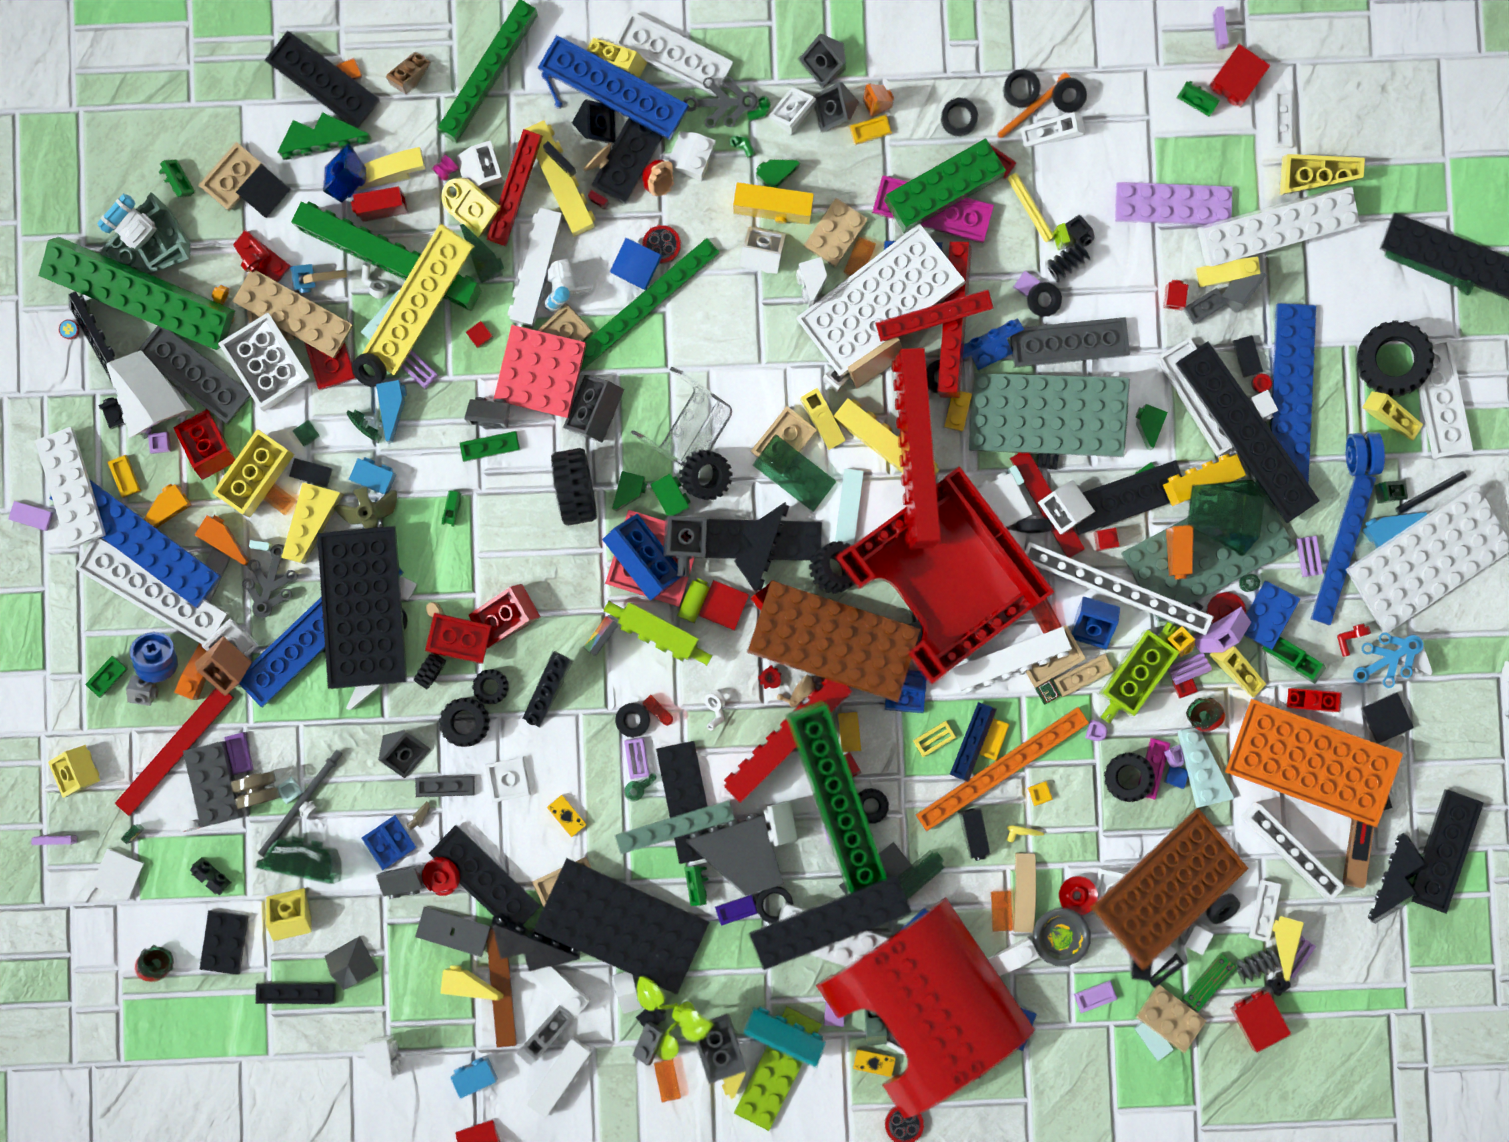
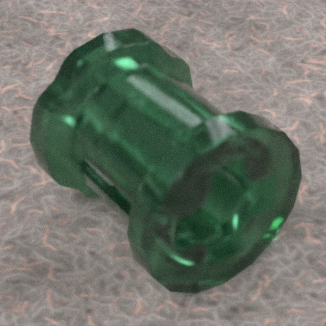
(1245, 586)

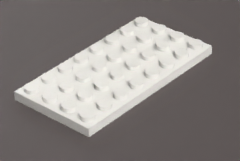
(895, 282)
(1429, 558)

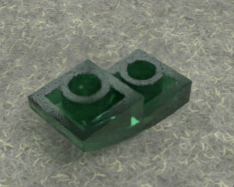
(360, 422)

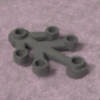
(724, 102)
(268, 584)

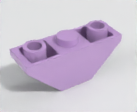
(1223, 633)

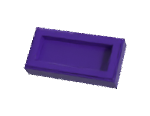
(736, 909)

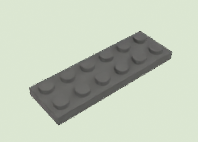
(1070, 342)
(195, 374)

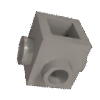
(140, 691)

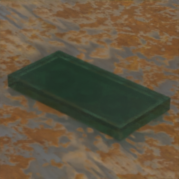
(794, 473)

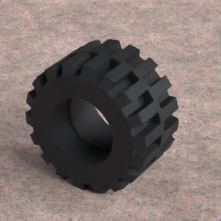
(719, 479)
(822, 571)
(447, 722)
(1122, 793)

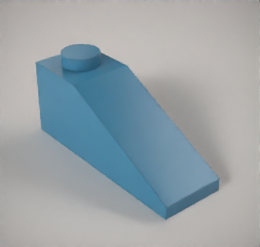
(391, 405)
(1386, 528)

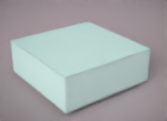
(1016, 474)
(264, 546)
(289, 790)

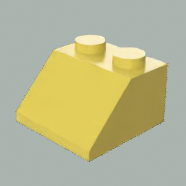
(74, 770)
(288, 914)

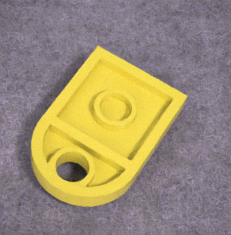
(470, 205)

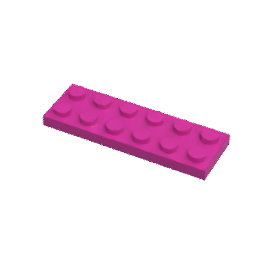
(965, 219)

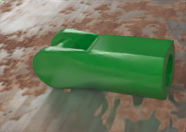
(452, 504)

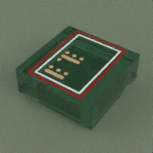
(1047, 691)

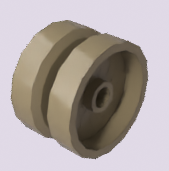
(255, 789)

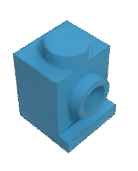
(302, 270)

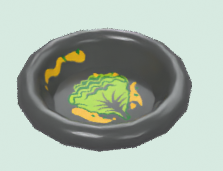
(1061, 937)

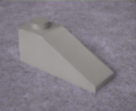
(544, 1035)

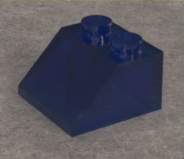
(344, 174)

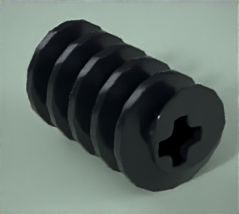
(1067, 260)

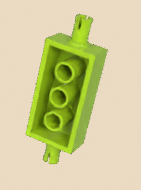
(658, 631)
(1139, 673)

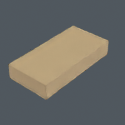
(325, 276)

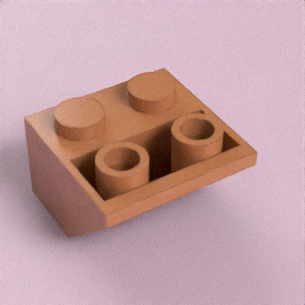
(223, 665)

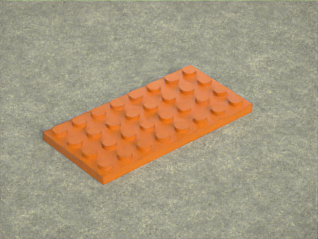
(1314, 763)

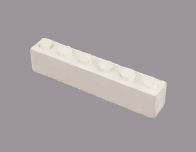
(536, 266)
(1012, 659)
(1292, 851)

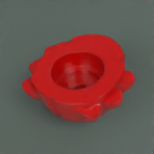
(775, 680)

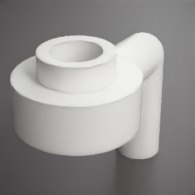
(378, 288)
(715, 702)

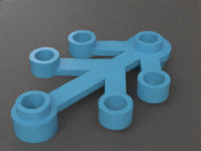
(1391, 657)

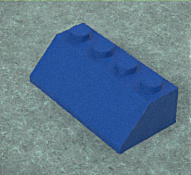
(642, 556)

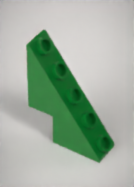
(326, 135)

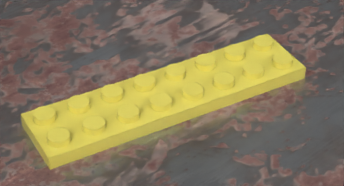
(419, 298)

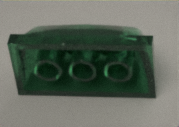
(303, 860)

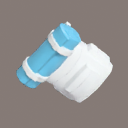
(127, 222)
(562, 285)

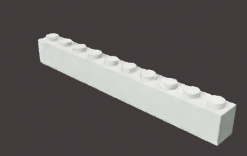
(1119, 589)

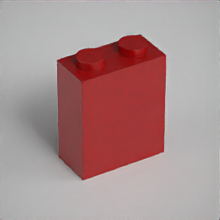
(1239, 76)
(379, 204)
(1260, 1020)

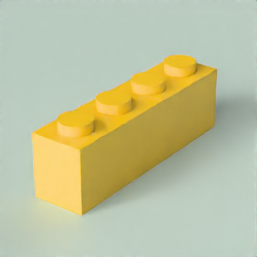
(1226, 470)

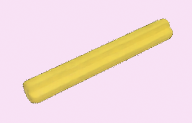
(1030, 207)

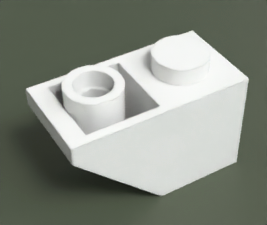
(1420, 664)

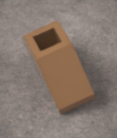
(408, 73)

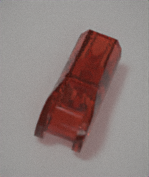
(658, 710)

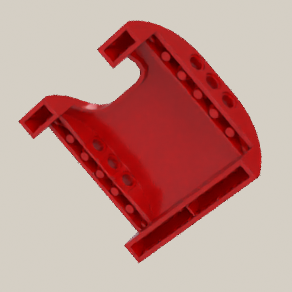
(964, 585)
(938, 1004)

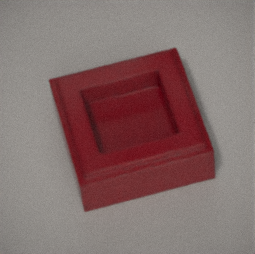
(598, 199)

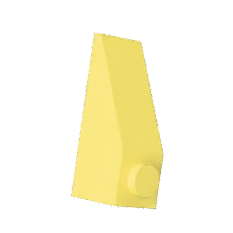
(1227, 272)
(1392, 414)
(1239, 670)
(1287, 938)
(465, 983)

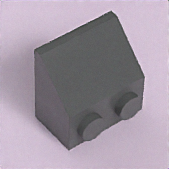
(488, 413)
(401, 881)

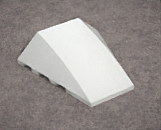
(144, 393)

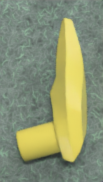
(1014, 830)

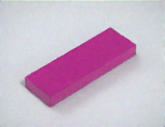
(1157, 759)

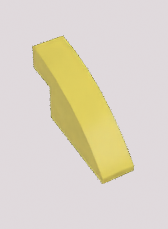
(393, 167)

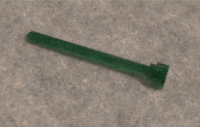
(1464, 286)

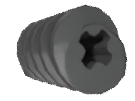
(1257, 964)

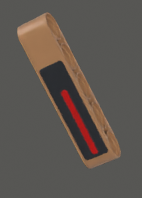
(1358, 854)

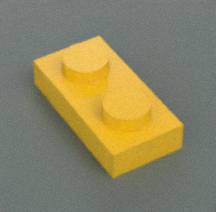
(958, 412)
(849, 731)

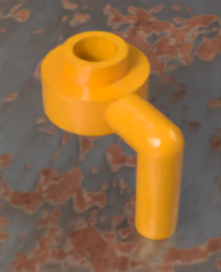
(220, 295)

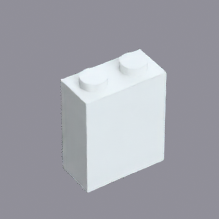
(1005, 499)

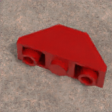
(1314, 700)

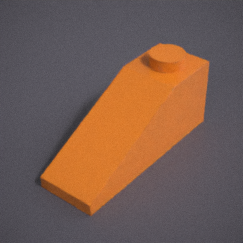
(877, 99)
(219, 536)
(191, 680)

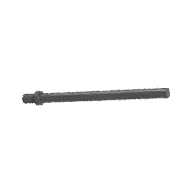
(330, 762)

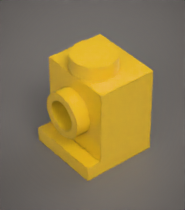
(1184, 644)

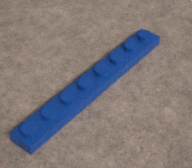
(1343, 549)

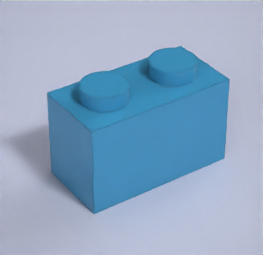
(374, 477)
(474, 1077)

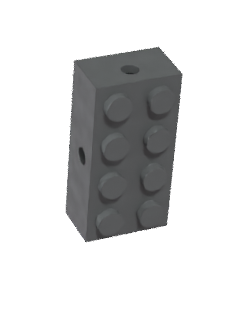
(210, 783)

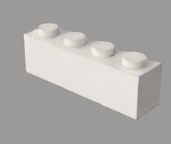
(558, 1078)

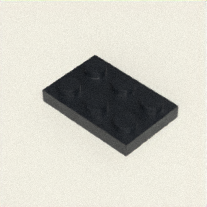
(223, 942)

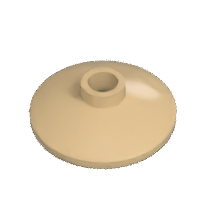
(599, 159)

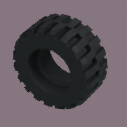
(1400, 332)
(573, 486)

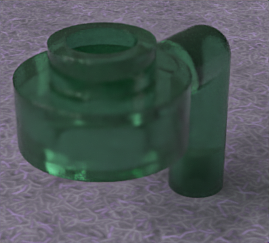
(639, 787)

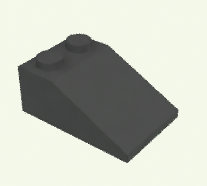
(720, 1051)

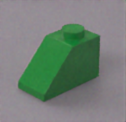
(775, 172)
(1150, 424)
(629, 489)

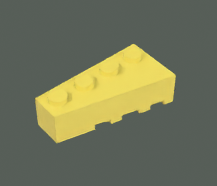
(1315, 171)
(310, 517)

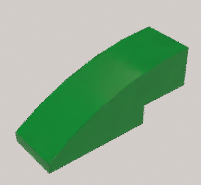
(1297, 660)

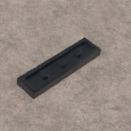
(295, 993)

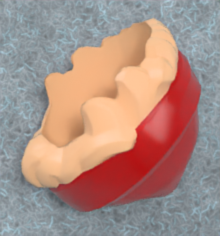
(658, 177)

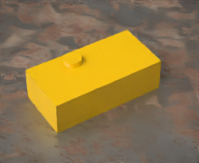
(773, 203)

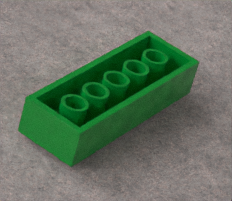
(944, 185)

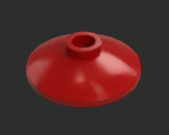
(1087, 890)

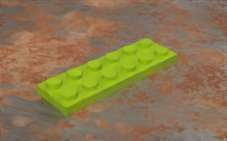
(772, 1078)

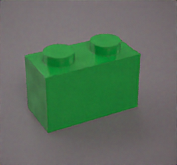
(670, 496)

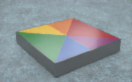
(600, 635)

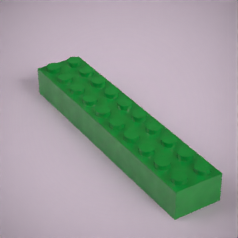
(374, 249)
(136, 292)
(836, 796)

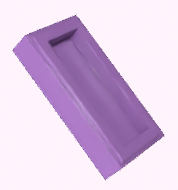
(239, 753)

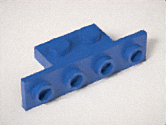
(992, 345)

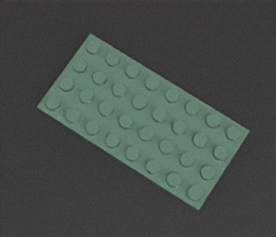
(1049, 414)
(1211, 563)

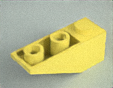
(619, 56)
(822, 418)

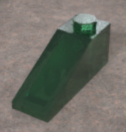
(483, 258)

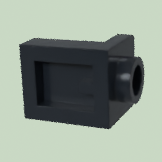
(1080, 230)
(112, 412)
(654, 1016)

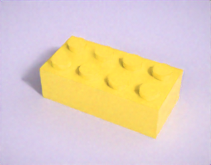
(253, 473)

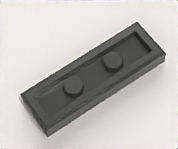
(445, 786)

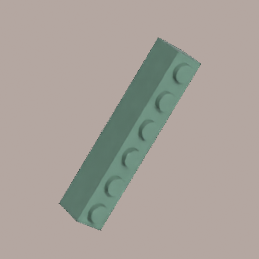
(674, 827)

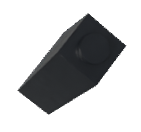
(974, 833)

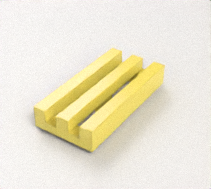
(948, 730)

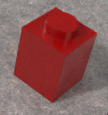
(1175, 295)
(1106, 539)

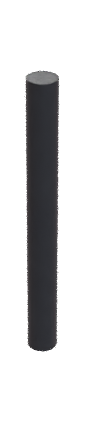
(1431, 492)

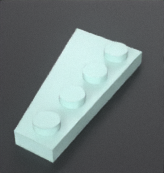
(1203, 772)

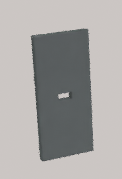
(892, 860)
(468, 934)

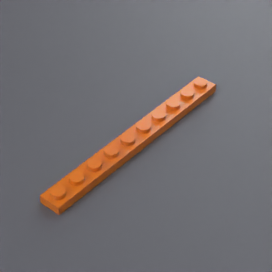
(1002, 768)

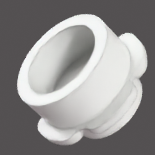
(307, 809)

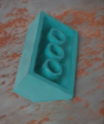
(784, 1036)

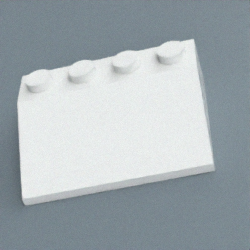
(264, 362)

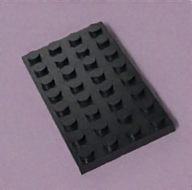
(362, 607)
(621, 925)

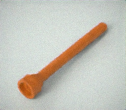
(1031, 109)

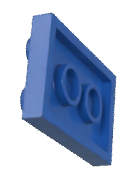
(1270, 614)

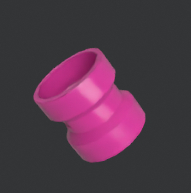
(445, 168)

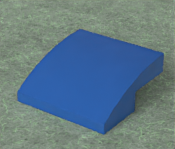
(635, 263)
(912, 694)
(388, 842)

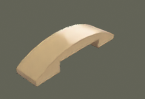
(1025, 892)

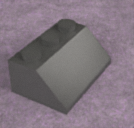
(593, 408)

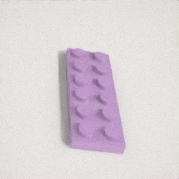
(1172, 203)

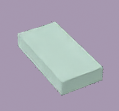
(1156, 1044)

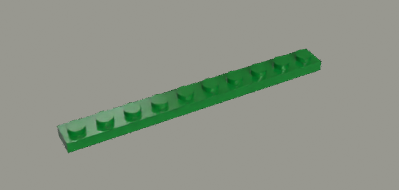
(648, 301)

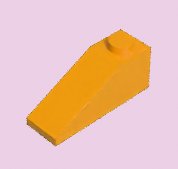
(167, 505)

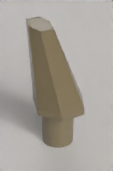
(419, 816)

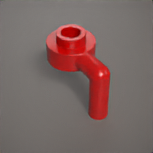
(252, 262)
(1359, 630)

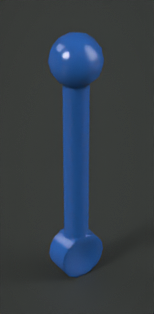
(558, 104)

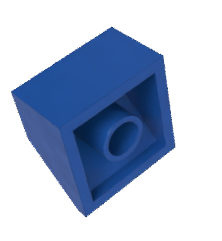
(1095, 622)

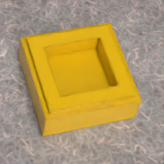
(1040, 793)

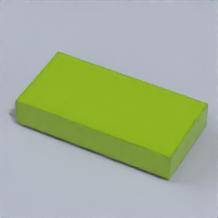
(1061, 237)

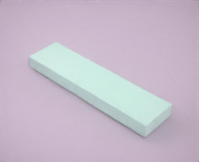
(849, 506)

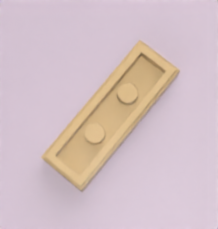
(1083, 675)

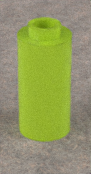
(693, 600)

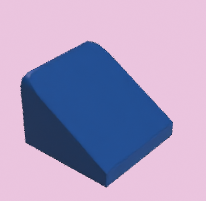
(1176, 777)

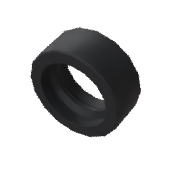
(1021, 73)
(963, 102)
(760, 900)

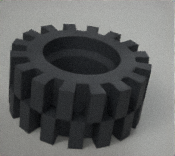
(429, 670)
(480, 680)
(882, 801)

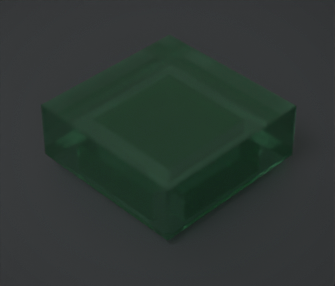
(306, 433)

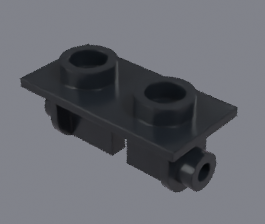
(204, 870)

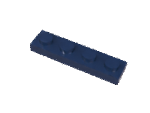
(973, 741)

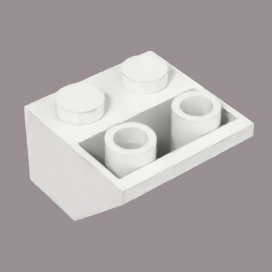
(480, 165)
(813, 278)
(1066, 507)
(781, 822)
(381, 1057)

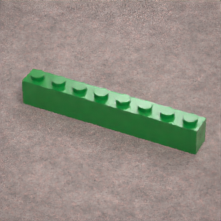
(488, 70)

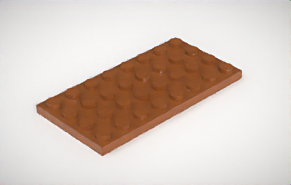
(833, 641)
(1169, 888)

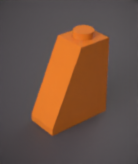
(1180, 551)

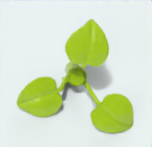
(693, 1024)

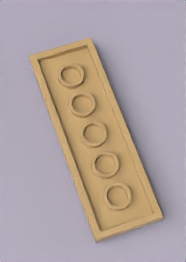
(293, 313)

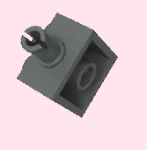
(693, 547)

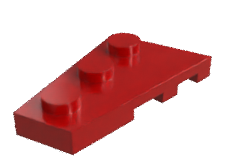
(272, 267)

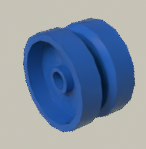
(1365, 453)
(154, 657)

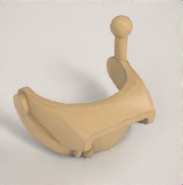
(800, 692)

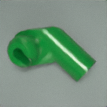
(761, 110)
(743, 143)

